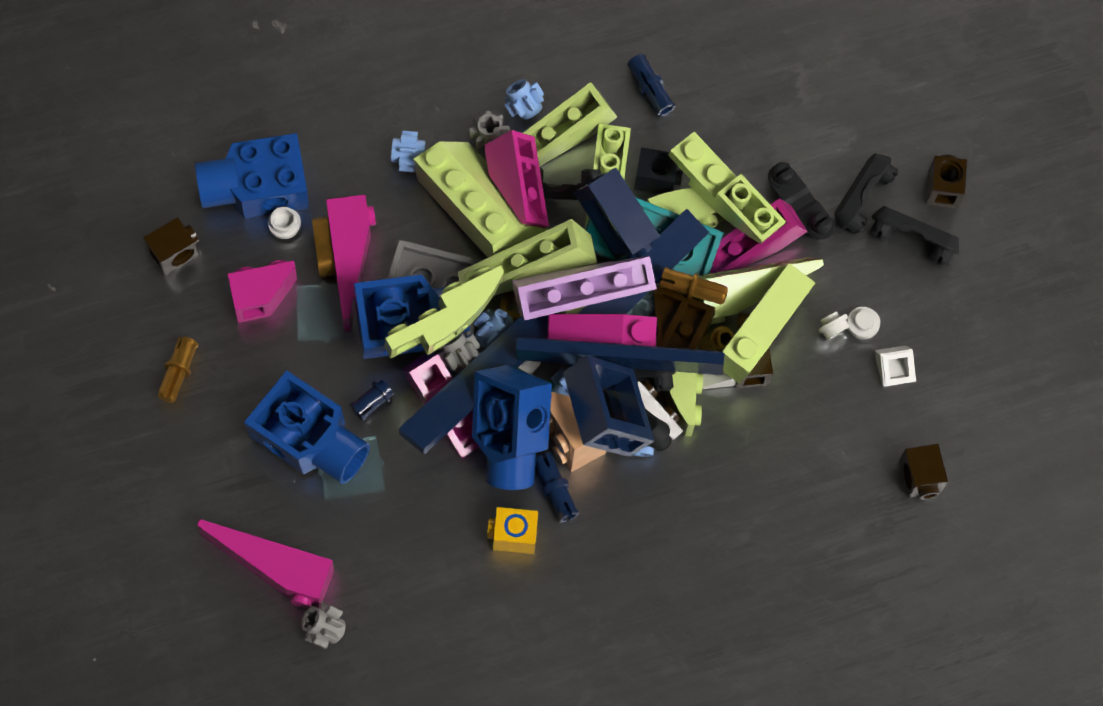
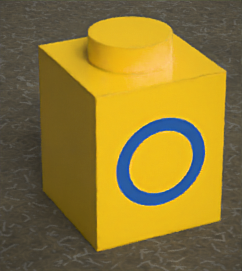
(513, 530)

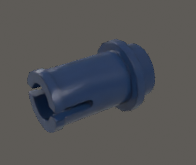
(372, 399)

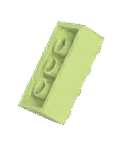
(463, 188)

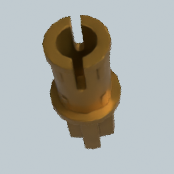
(693, 286)
(177, 368)

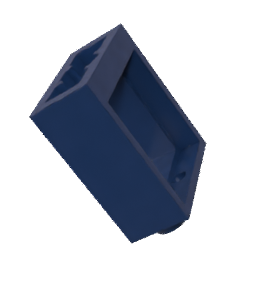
(617, 215)
(631, 427)

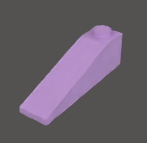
(582, 286)

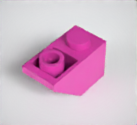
(261, 289)

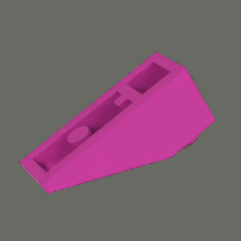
(516, 173)
(741, 251)
(603, 328)
(427, 378)

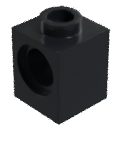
(650, 182)

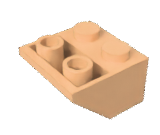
(566, 435)

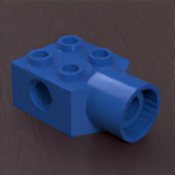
(255, 177)
(389, 303)
(511, 424)
(306, 430)

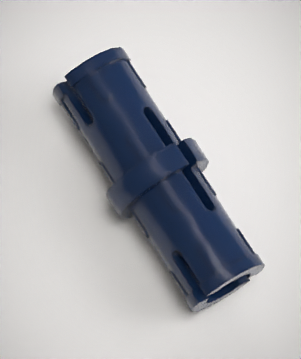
(651, 85)
(555, 487)

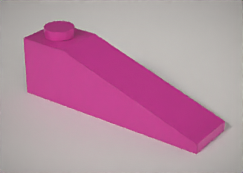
(350, 239)
(288, 570)

